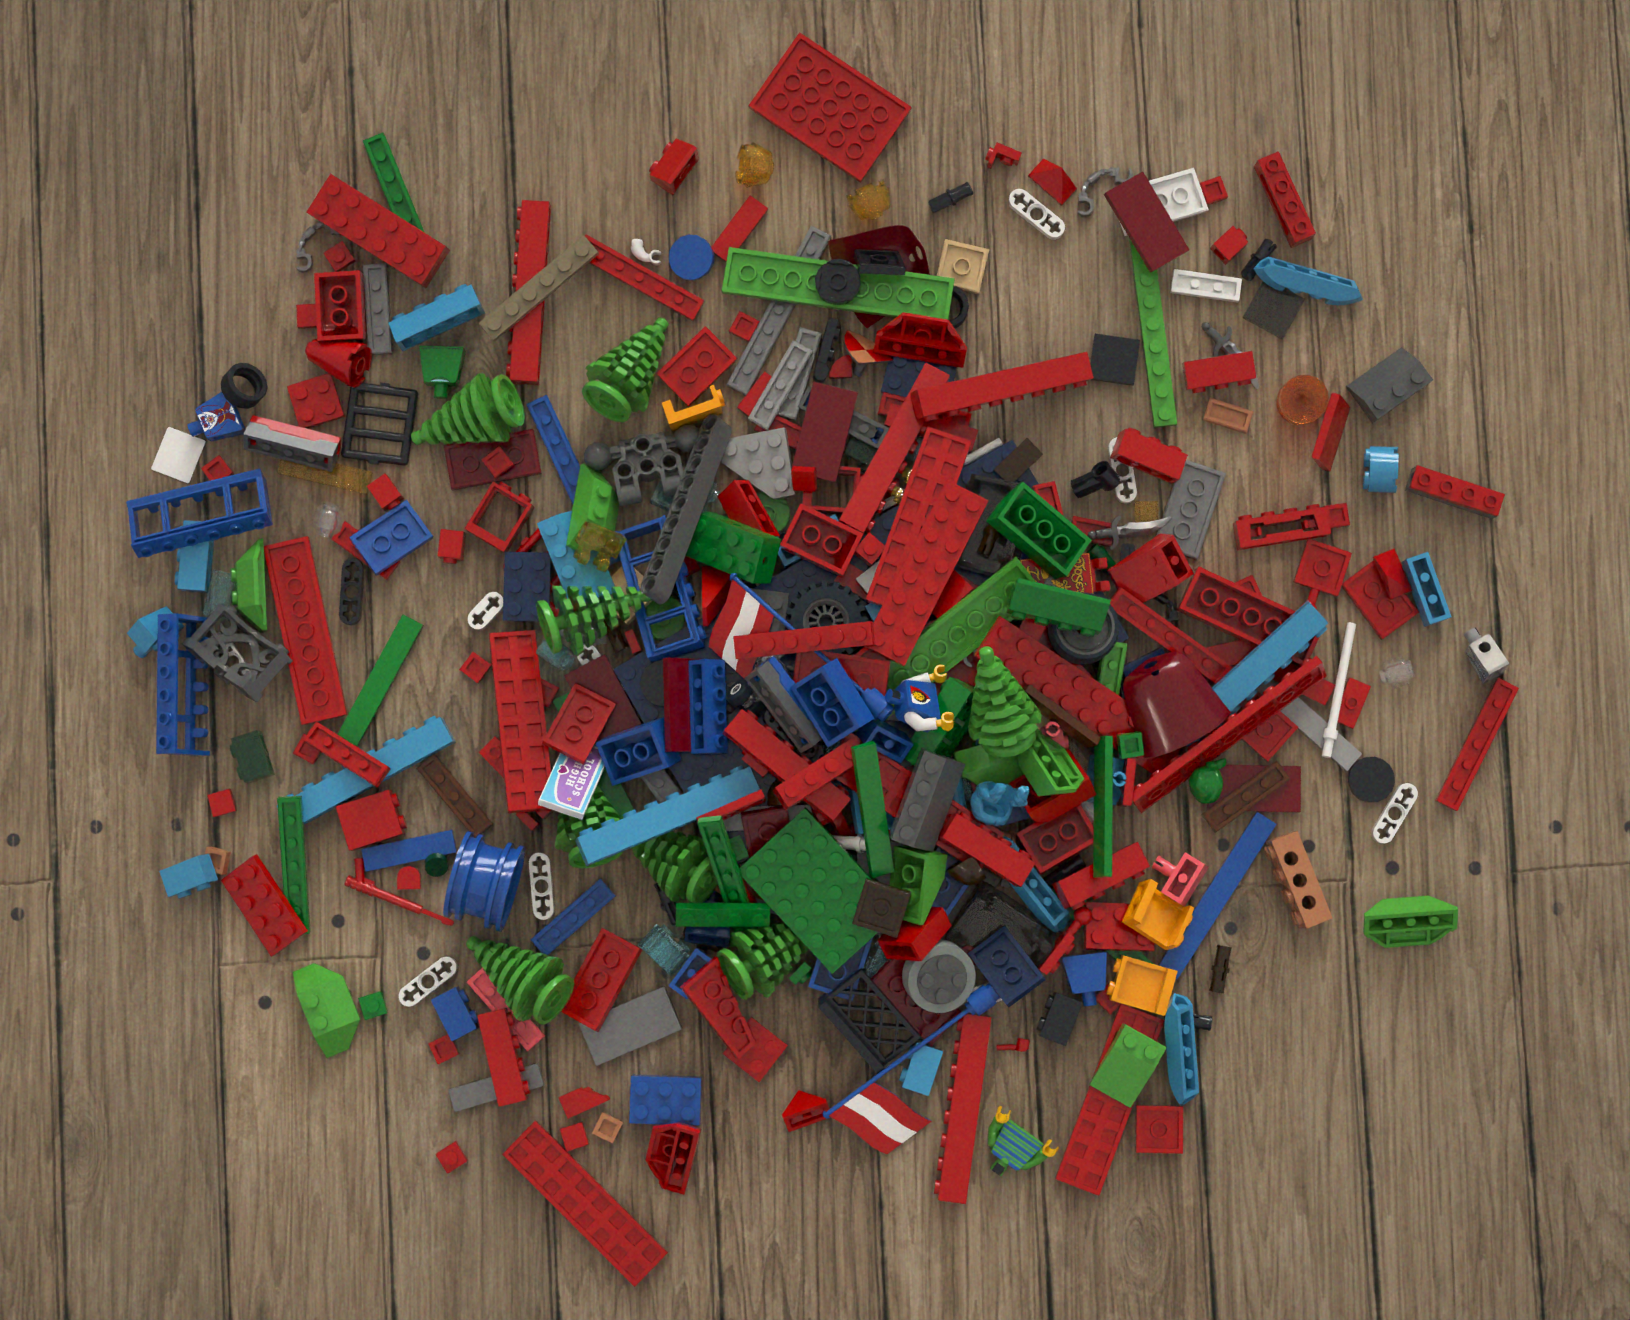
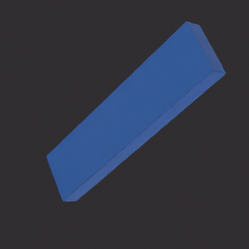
(408, 850)
(573, 917)

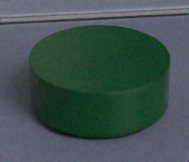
(436, 864)

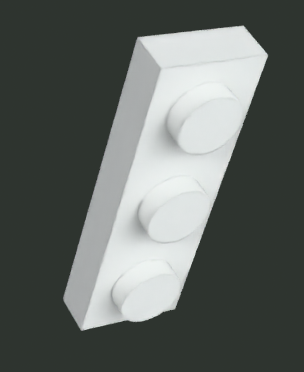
(1206, 285)

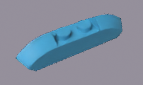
(1300, 279)
(1041, 899)
(1181, 1049)

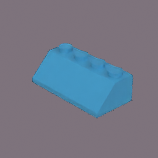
(436, 317)
(570, 572)

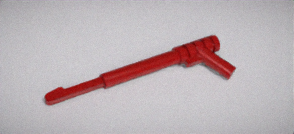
(367, 886)

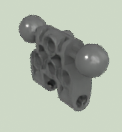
(599, 457)

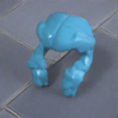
(994, 802)

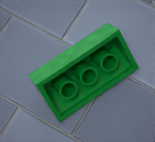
(1039, 531)
(1058, 607)
(955, 698)

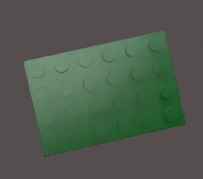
(811, 888)

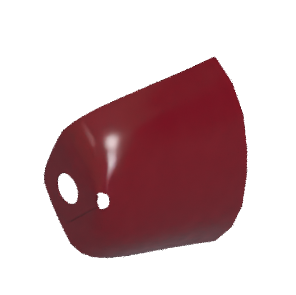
(888, 238)
(1172, 705)

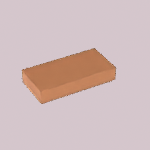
(1227, 415)

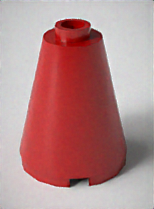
(341, 359)

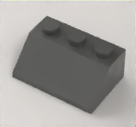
(1389, 384)

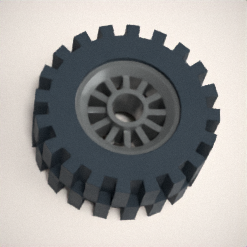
(821, 595)

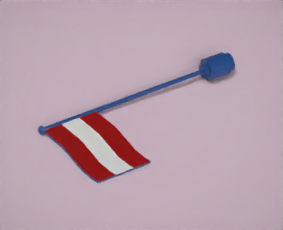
(749, 614)
(881, 1115)

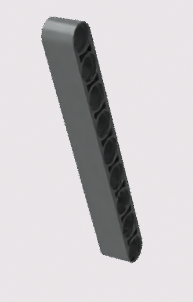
(685, 509)

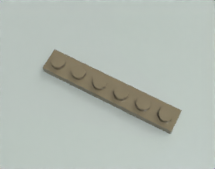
(538, 288)

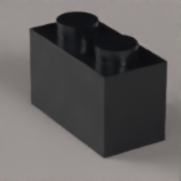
(1059, 1018)

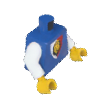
(918, 703)

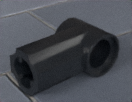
(1101, 477)

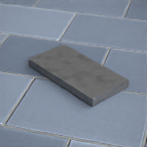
(1192, 506)
(632, 1026)

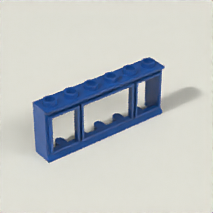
(202, 531)
(685, 592)
(168, 687)

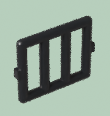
(405, 438)

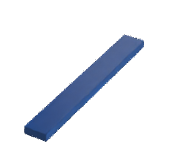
(558, 446)
(1219, 891)

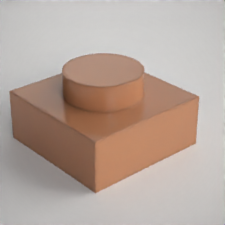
(220, 859)
(607, 1127)

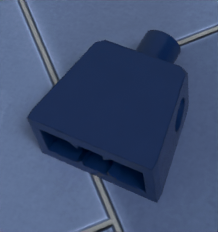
(709, 935)

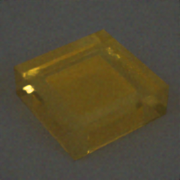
(1146, 511)

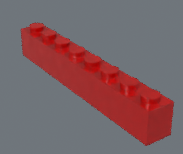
(530, 260)
(1002, 385)
(890, 458)
(963, 1109)

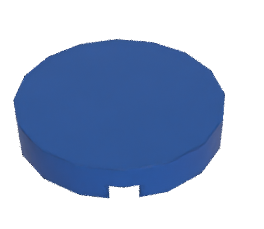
(691, 257)

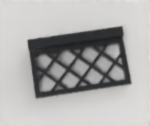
(851, 1030)

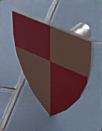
(861, 352)

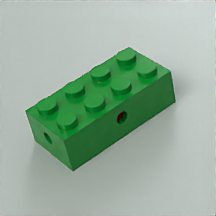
(734, 548)

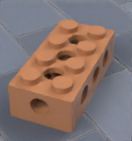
(1317, 908)

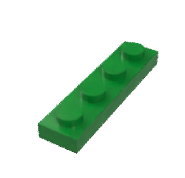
(722, 915)

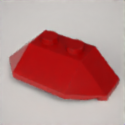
(922, 340)
(673, 1154)

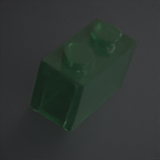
(251, 756)

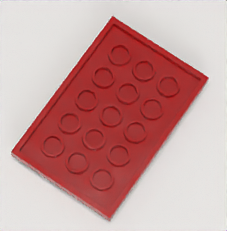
(830, 107)

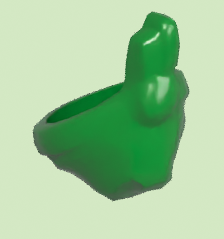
(1207, 781)

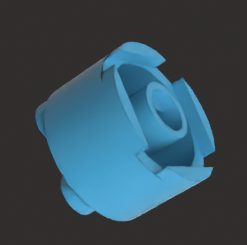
(1382, 469)

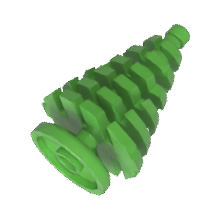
(626, 374)
(475, 414)
(582, 615)
(1001, 709)
(569, 827)
(678, 866)
(760, 956)
(525, 979)

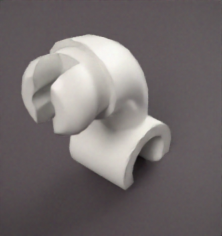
(639, 252)

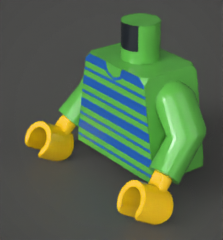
(1015, 1145)

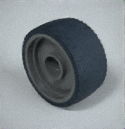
(1082, 648)

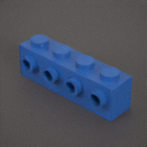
(707, 706)

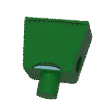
(442, 367)

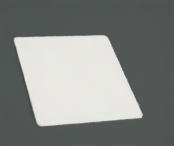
(178, 455)

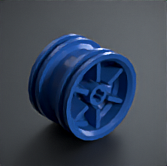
(484, 881)

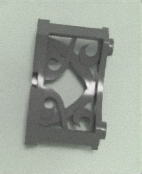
(248, 684)

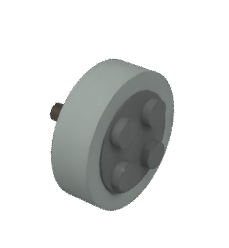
(941, 979)

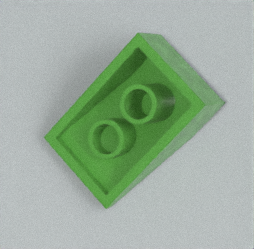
(920, 874)
(1127, 1065)

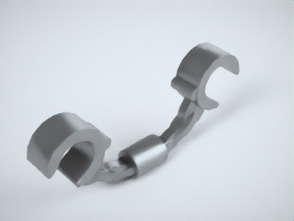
(1092, 179)
(307, 235)

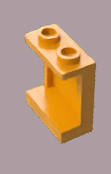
(695, 413)
(1157, 916)
(1142, 985)

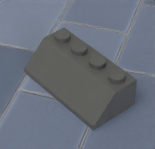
(926, 800)

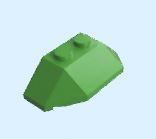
(593, 502)
(250, 586)
(985, 767)
(1049, 767)
(1409, 921)
(327, 1007)

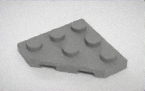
(763, 461)

